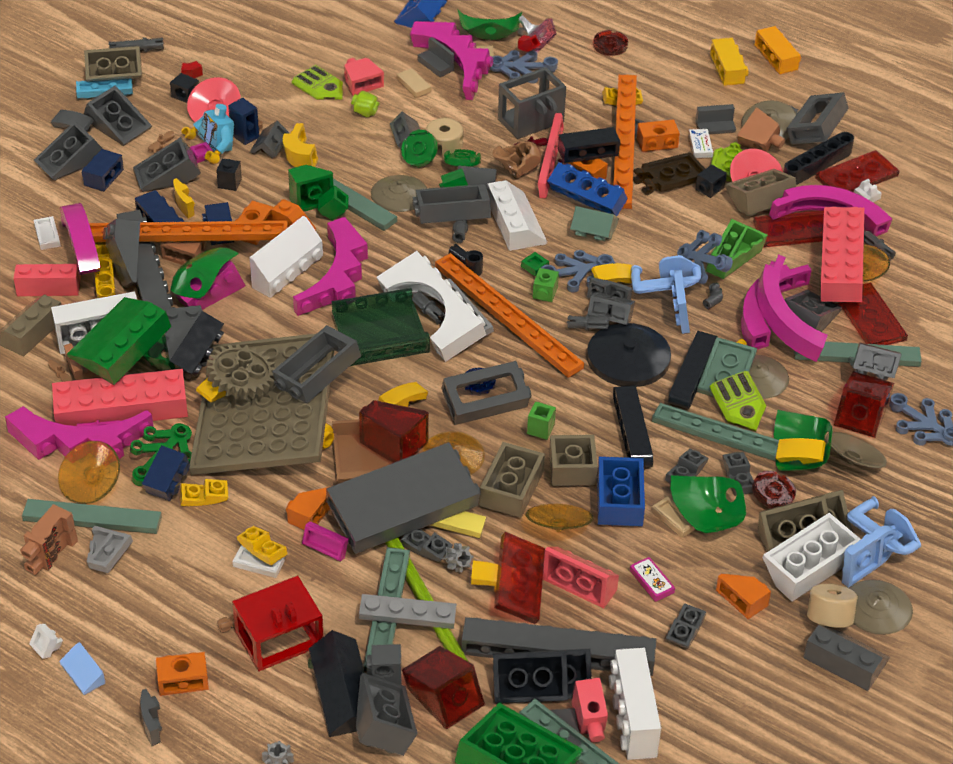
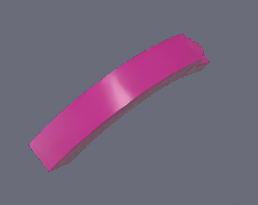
(820, 196)
(81, 237)
(782, 319)
(753, 325)

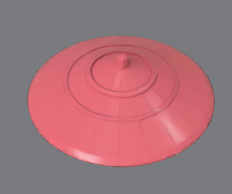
(209, 93)
(752, 162)

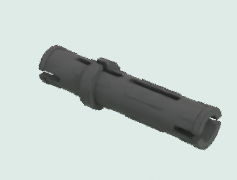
(144, 44)

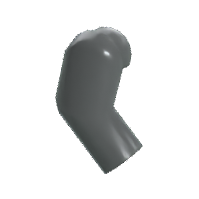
(716, 296)

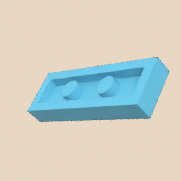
(96, 88)

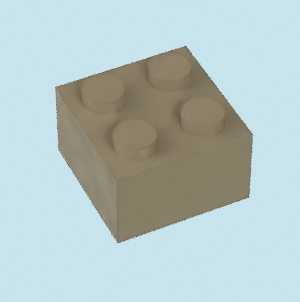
(573, 460)

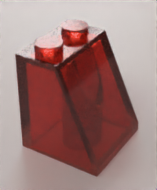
(863, 404)
(393, 430)
(444, 686)

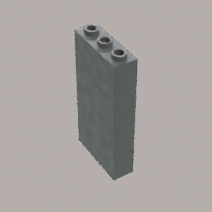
(402, 497)

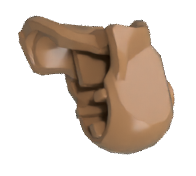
(518, 158)

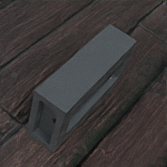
(832, 110)
(452, 203)
(309, 355)
(488, 406)

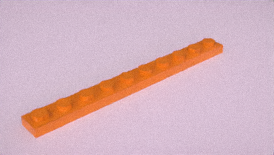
(626, 132)
(201, 231)
(510, 315)

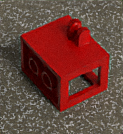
(274, 613)

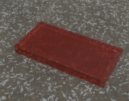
(854, 171)
(791, 228)
(874, 318)
(519, 578)

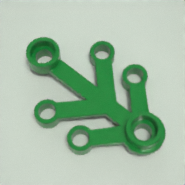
(174, 438)

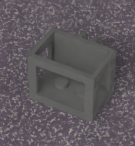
(535, 111)

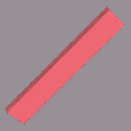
(550, 155)

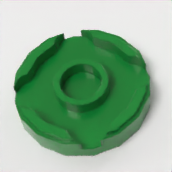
(419, 148)
(462, 157)

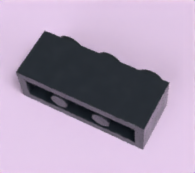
(588, 145)
(197, 345)

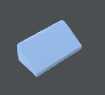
(82, 669)

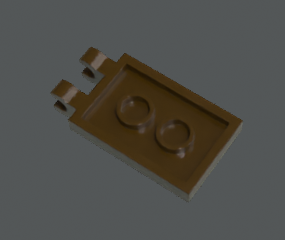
(668, 173)

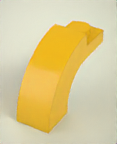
(296, 150)

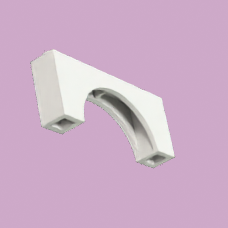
(460, 323)

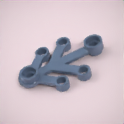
(521, 64)
(721, 262)
(578, 267)
(898, 404)

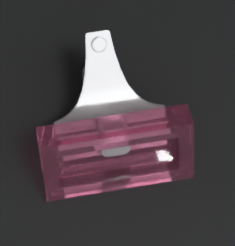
(544, 31)

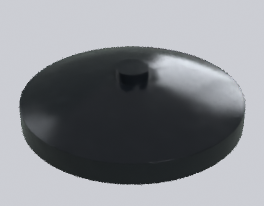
(629, 355)

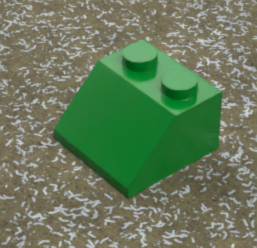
(308, 184)

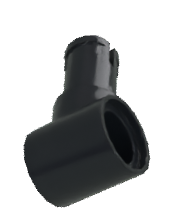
(472, 259)

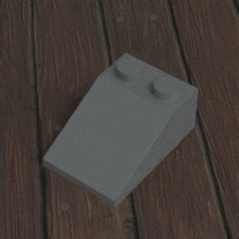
(116, 116)
(68, 152)
(166, 165)
(123, 247)
(811, 309)
(181, 322)
(384, 715)

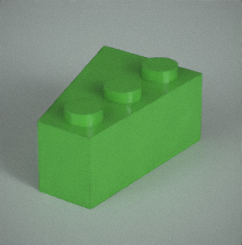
(740, 244)

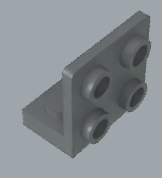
(876, 361)

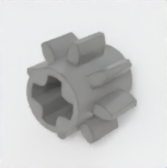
(452, 557)
(278, 754)

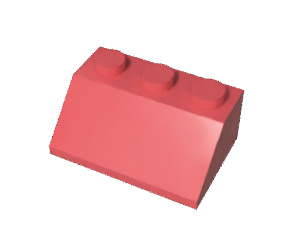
(47, 280)
(579, 576)

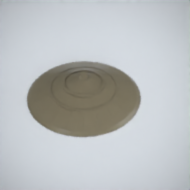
(777, 110)
(396, 192)
(769, 376)
(857, 450)
(881, 607)

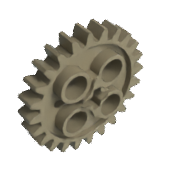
(240, 371)

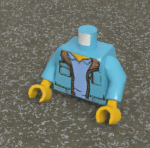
(215, 129)

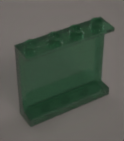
(382, 325)

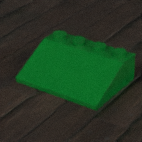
(121, 338)
(513, 739)

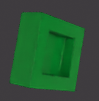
(533, 263)

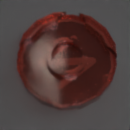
(610, 43)
(773, 489)

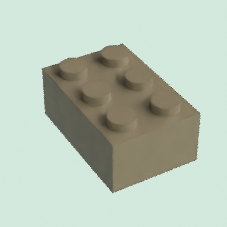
(511, 479)

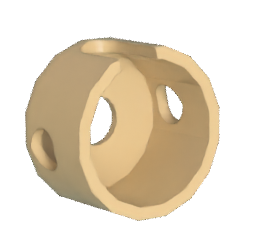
(447, 133)
(832, 609)

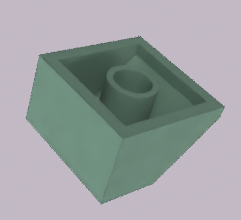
(594, 223)

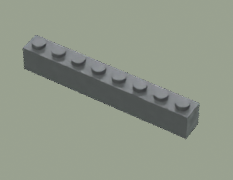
(149, 275)
(490, 637)

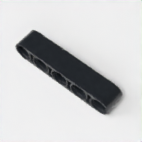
(820, 157)
(691, 371)
(632, 424)

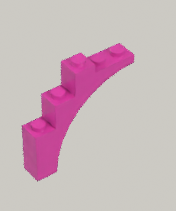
(470, 59)
(345, 270)
(44, 436)

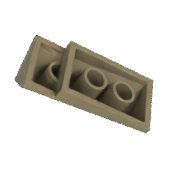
(787, 520)

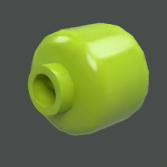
(365, 104)

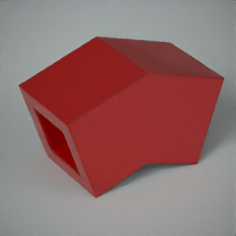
(528, 43)
(192, 69)

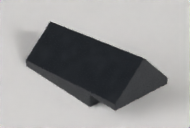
(539, 674)
(337, 678)

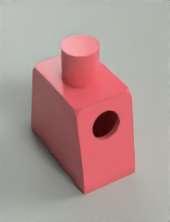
(362, 75)
(590, 708)

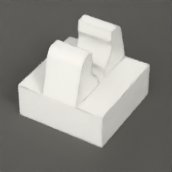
(868, 191)
(45, 641)

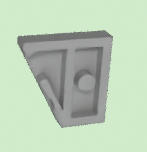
(106, 548)

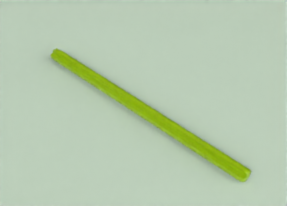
(422, 593)

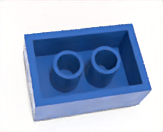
(620, 491)

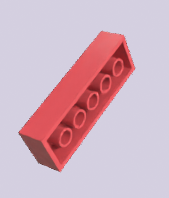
(842, 254)
(97, 399)

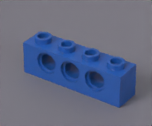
(611, 203)

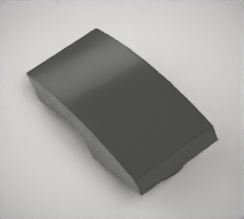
(66, 117)
(609, 288)
(688, 465)
(738, 468)
(427, 546)
(686, 626)
(150, 717)

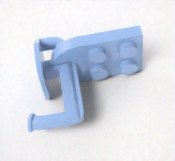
(675, 275)
(878, 543)

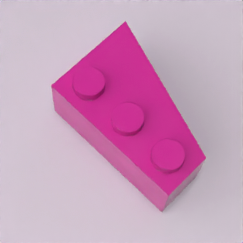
(226, 283)

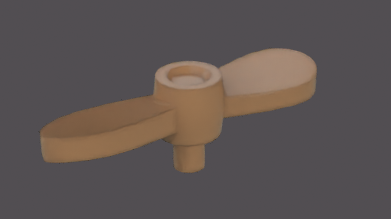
(162, 139)
(60, 372)

